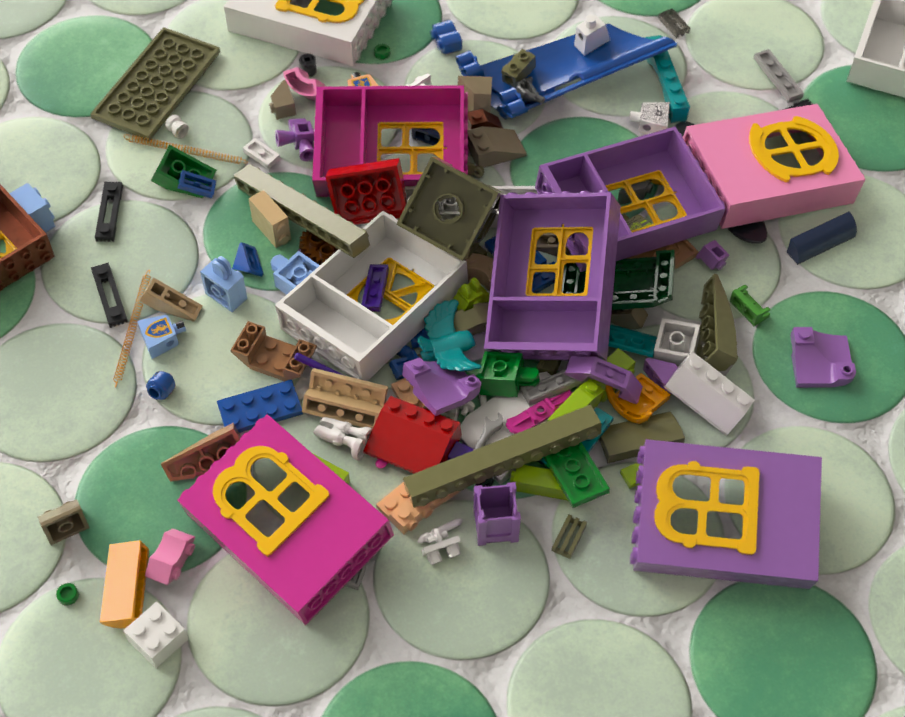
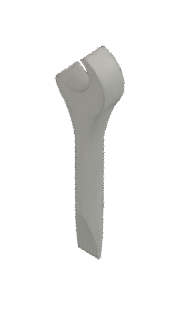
(489, 429)

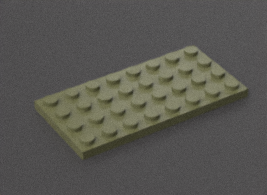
(155, 83)

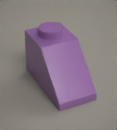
(659, 371)

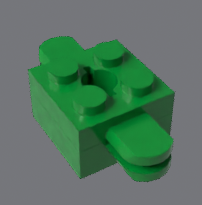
(504, 374)

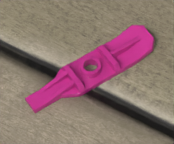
(531, 417)

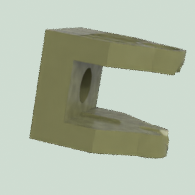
(476, 203)

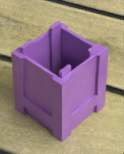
(496, 514)

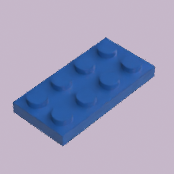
(245, 409)

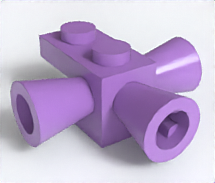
(300, 134)

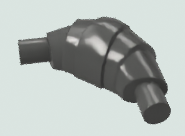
(528, 91)

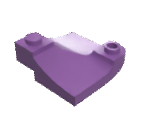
(820, 359)
(438, 387)

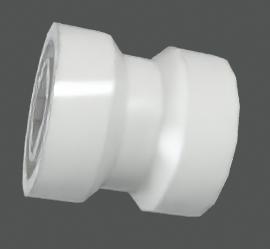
(177, 126)

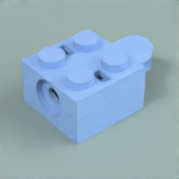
(291, 272)
(224, 283)

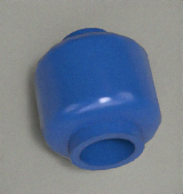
(160, 385)

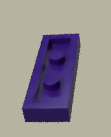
(375, 287)

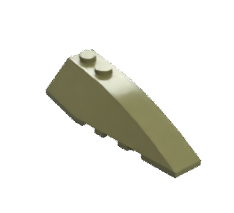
(717, 330)

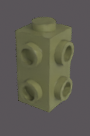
(518, 68)

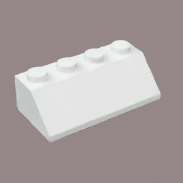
(709, 393)

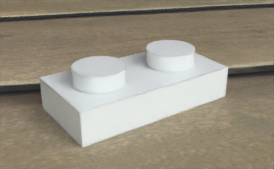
(261, 153)

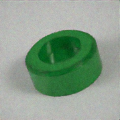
(382, 51)
(67, 594)

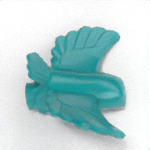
(444, 342)

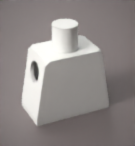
(591, 34)

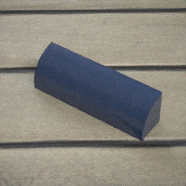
(822, 238)

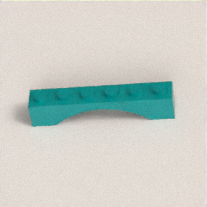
(670, 85)

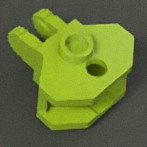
(471, 294)

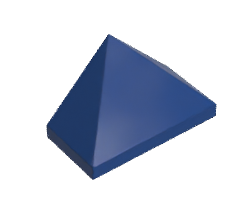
(247, 260)

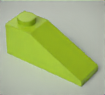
(584, 395)

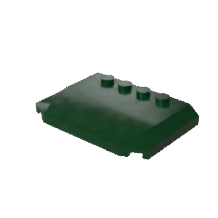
(637, 281)

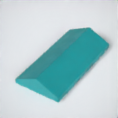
(632, 341)

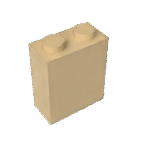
(270, 219)

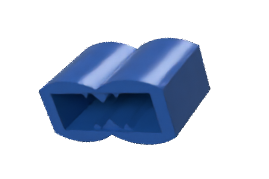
(446, 37)

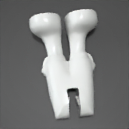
(336, 431)

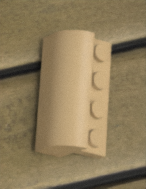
(344, 398)

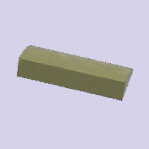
(625, 438)

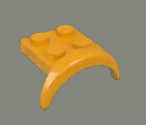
(650, 399)

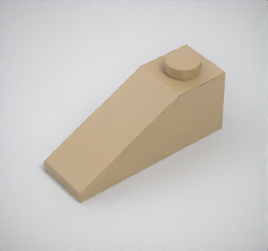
(168, 300)

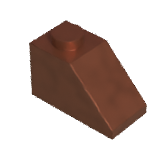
(482, 118)

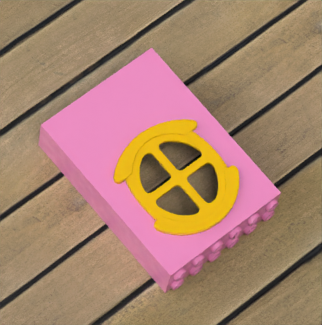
(755, 184)

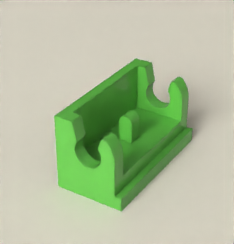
(748, 306)

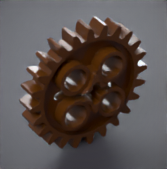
(315, 247)

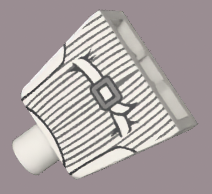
(652, 117)

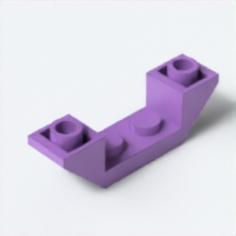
(607, 373)

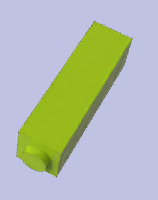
(537, 482)

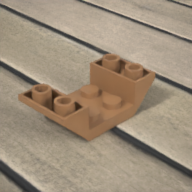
(270, 354)

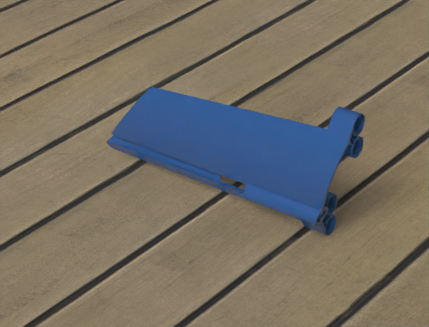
(562, 63)

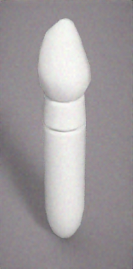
(446, 527)

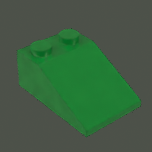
(171, 165)

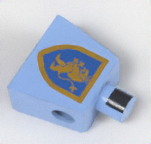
(160, 334)

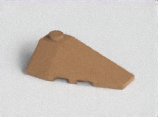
(200, 456)

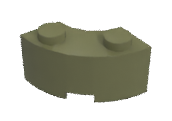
(473, 319)

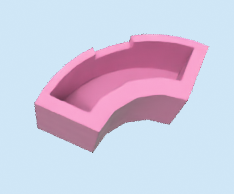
(301, 83)
(170, 556)

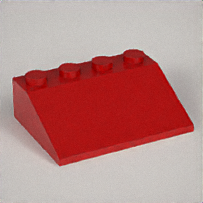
(366, 190)
(411, 436)

